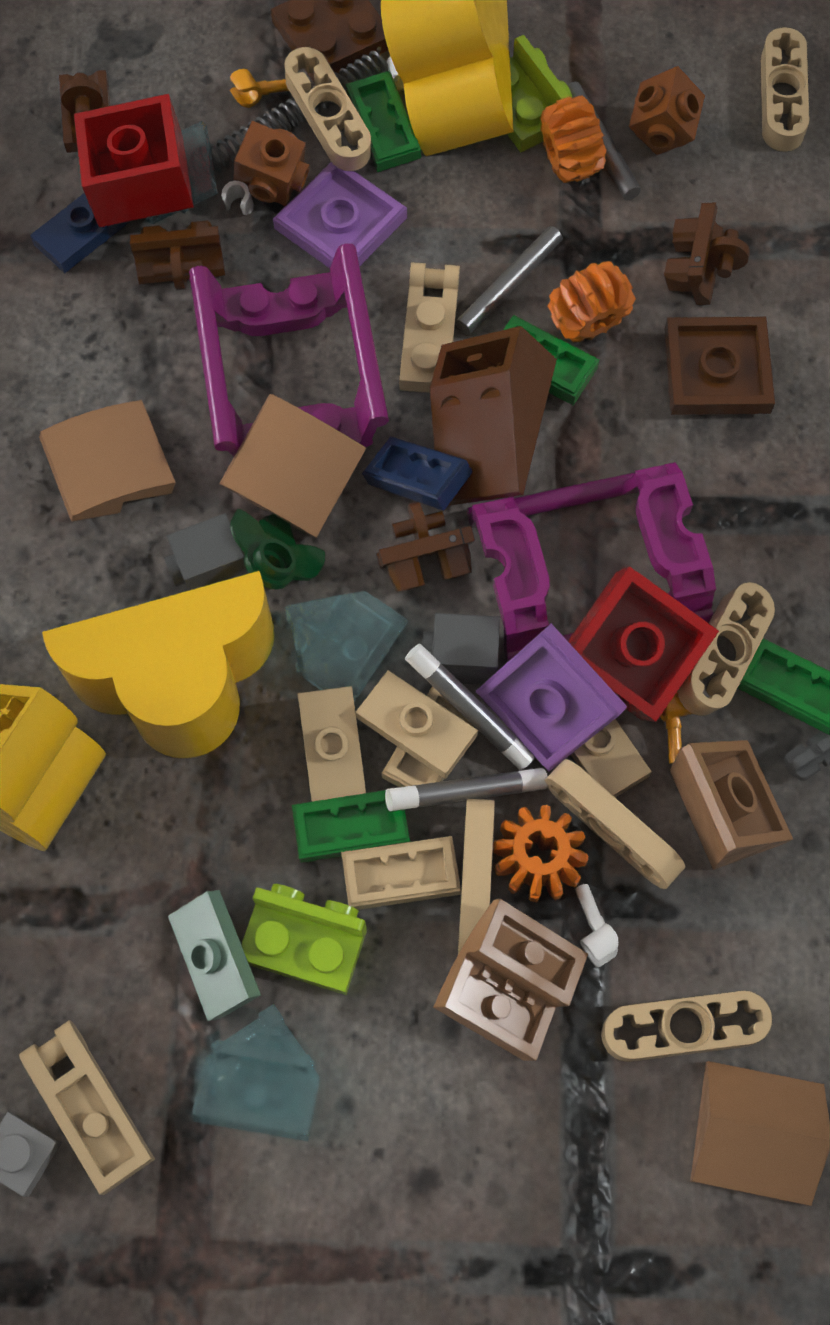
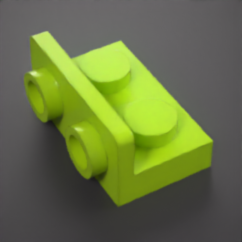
(532, 91)
(304, 938)

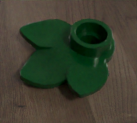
(273, 551)

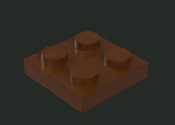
(334, 27)
(719, 365)

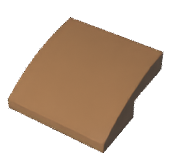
(106, 460)
(292, 465)
(511, 980)

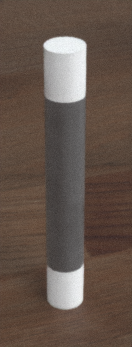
(469, 706)
(466, 788)

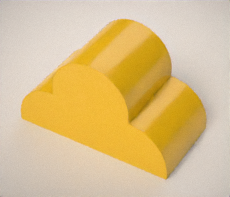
(452, 68)
(171, 662)
(41, 764)

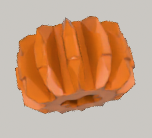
(573, 139)
(591, 301)
(547, 836)

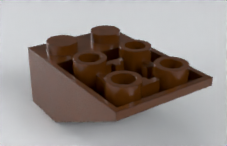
(490, 409)

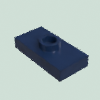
(72, 234)
(417, 473)

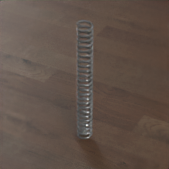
(367, 72)

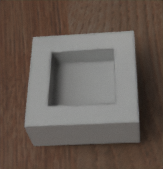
(23, 1153)

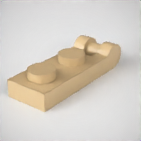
(427, 324)
(87, 1109)

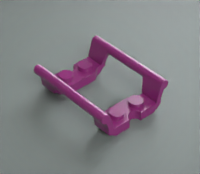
(298, 307)
(525, 583)

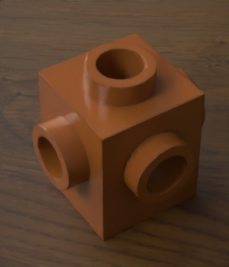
(667, 111)
(271, 163)

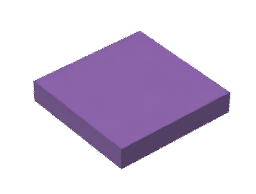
(339, 210)
(551, 698)

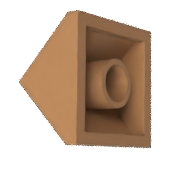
(728, 800)
(761, 1134)

